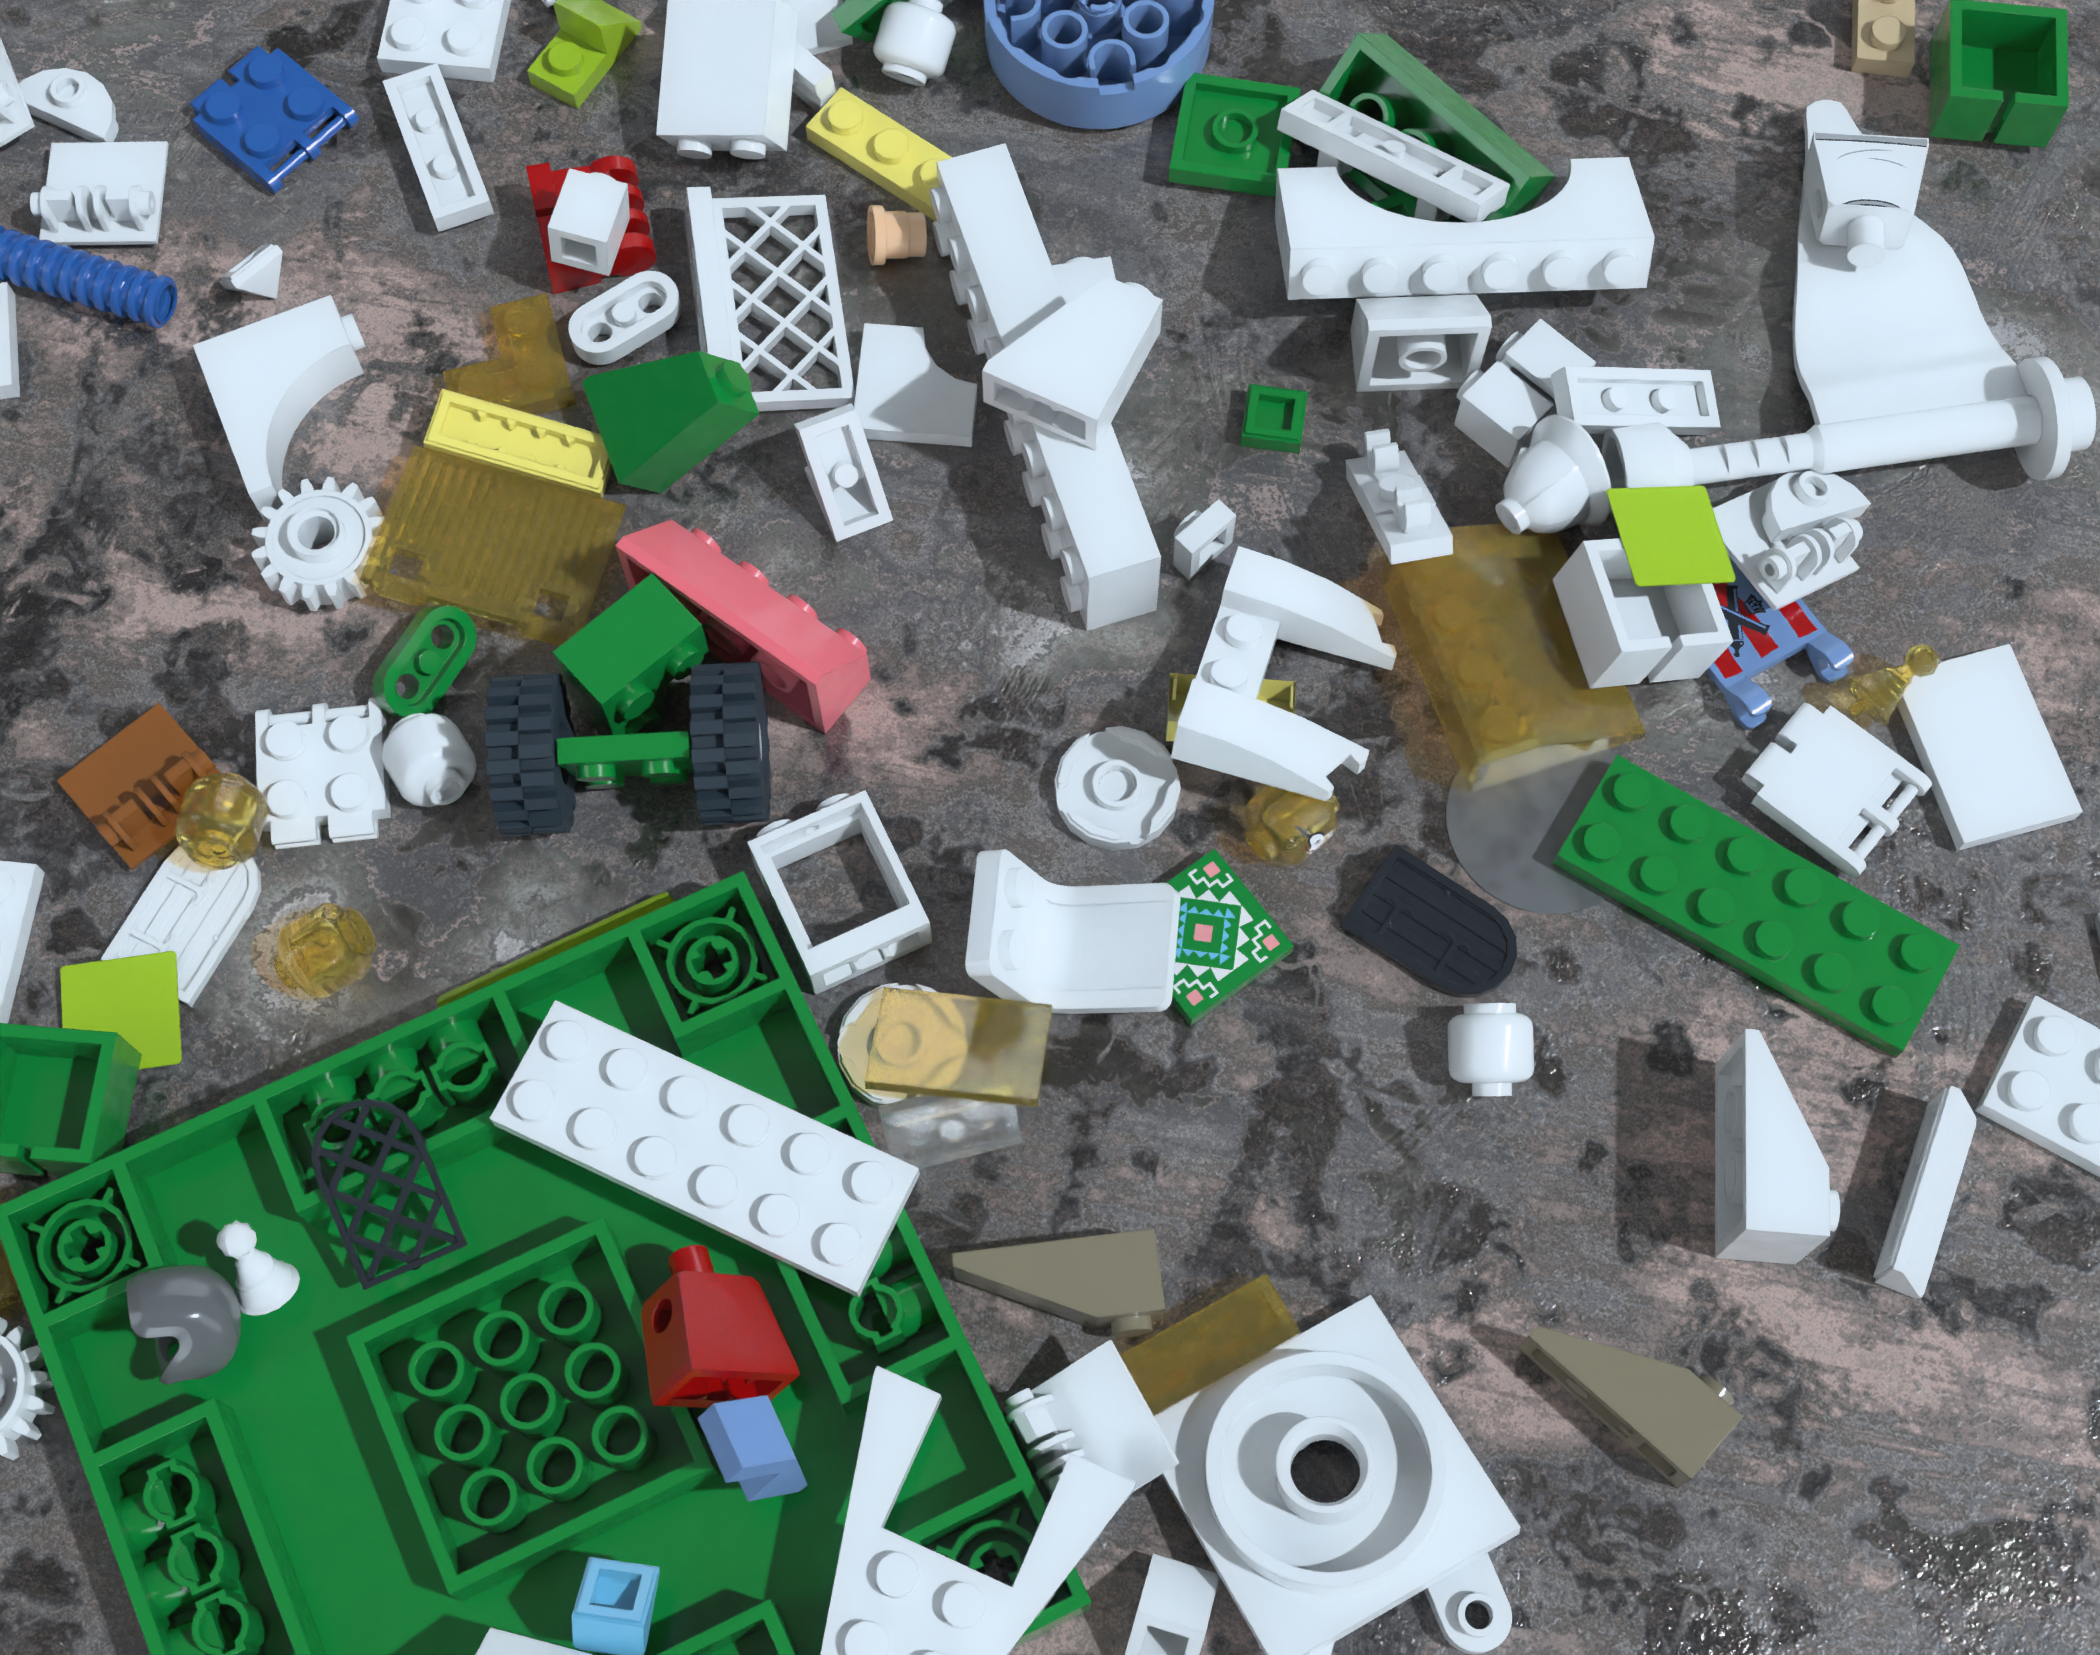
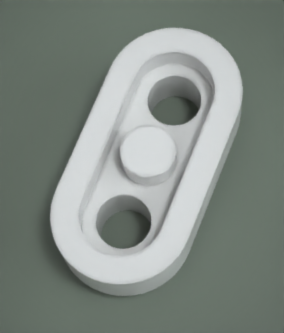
(622, 317)
(1471, 1584)

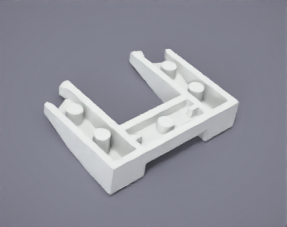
(1224, 720)

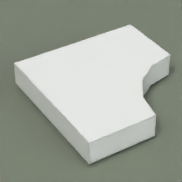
(906, 394)

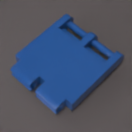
(269, 115)

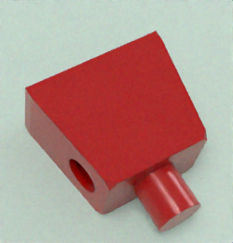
(712, 1337)

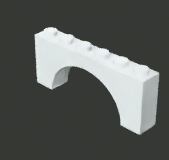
(1347, 248)

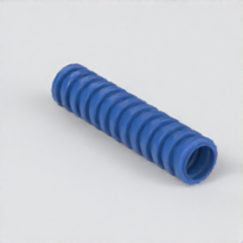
(86, 279)

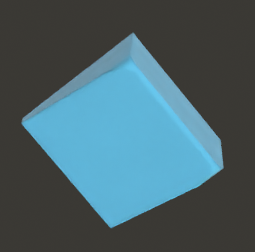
(614, 1607)

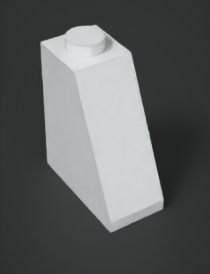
(1077, 361)

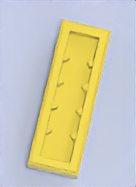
(519, 443)

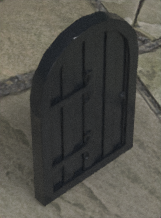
(1433, 927)

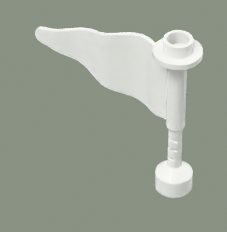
(1889, 369)

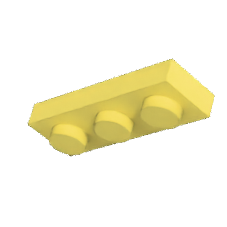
(878, 148)

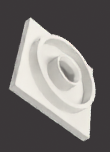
(1314, 1567)

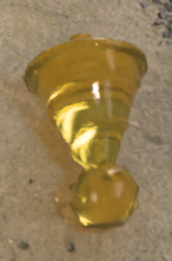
(1882, 690)

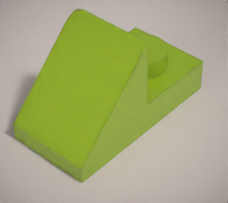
(583, 49)

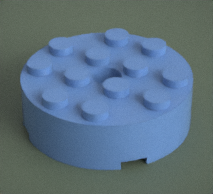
(1097, 58)

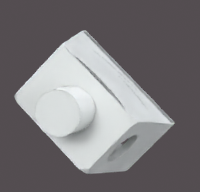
(1863, 191)

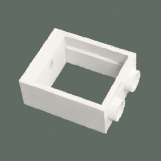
(868, 944)

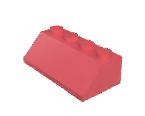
(748, 621)

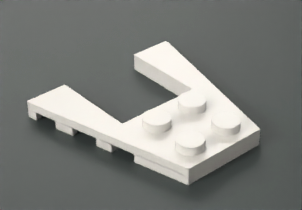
(917, 1602)

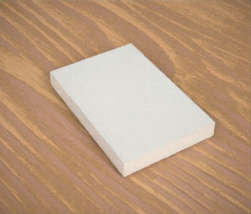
(1986, 749)

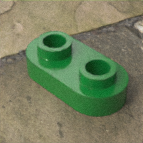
(425, 666)

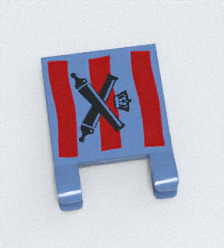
(1764, 640)

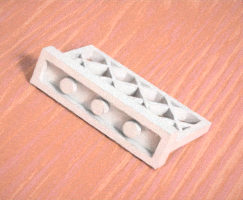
(716, 291)

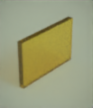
(959, 1047)

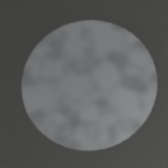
(1516, 829)

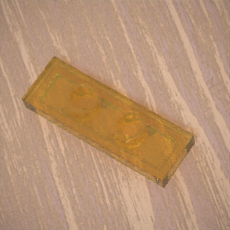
(1210, 1344)

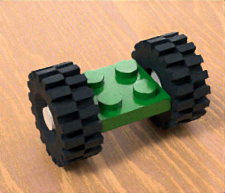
(538, 758)

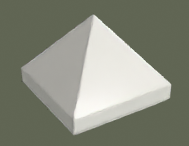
(256, 273)

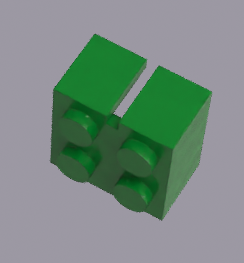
(1998, 72)
(62, 1097)

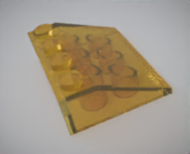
(1503, 656)

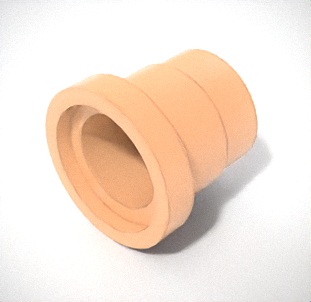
(894, 234)

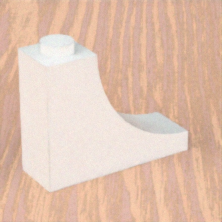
(271, 378)

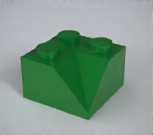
(627, 658)

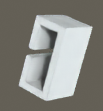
(1516, 392)

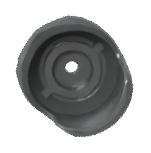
(186, 1308)

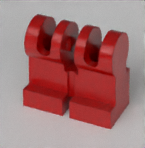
(636, 249)

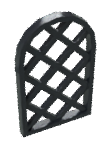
(331, 1193)

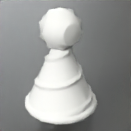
(261, 1280)

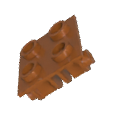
(138, 784)

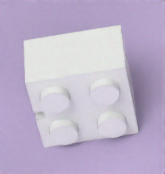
(1632, 629)

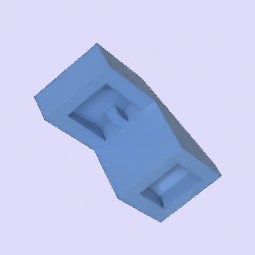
(752, 1447)

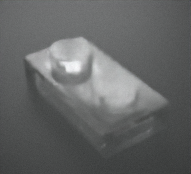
(946, 1129)

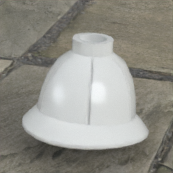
(1556, 481)

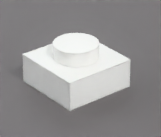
(1202, 538)

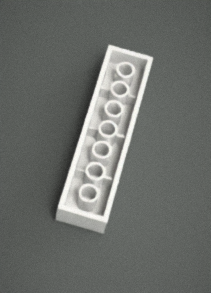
(1010, 289)

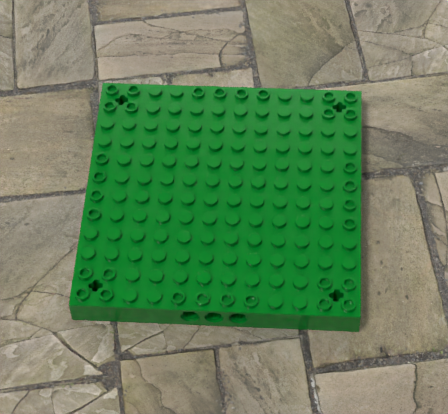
(488, 1422)

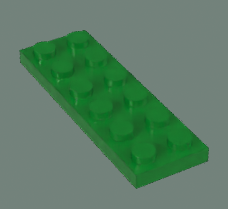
(1757, 906)

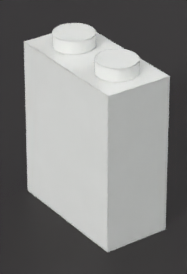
(727, 77)

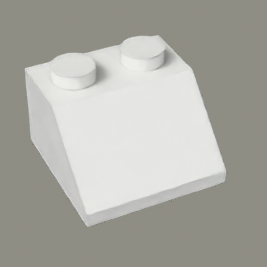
(1418, 341)

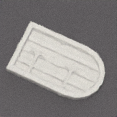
(189, 913)

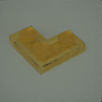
(531, 366)

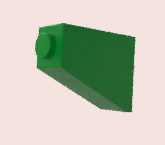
(668, 414)

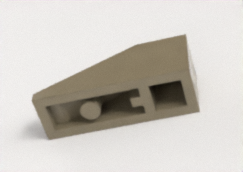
(1084, 1279)
(1648, 1403)

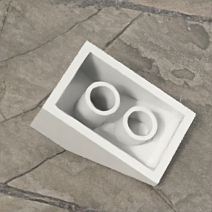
(1768, 1167)

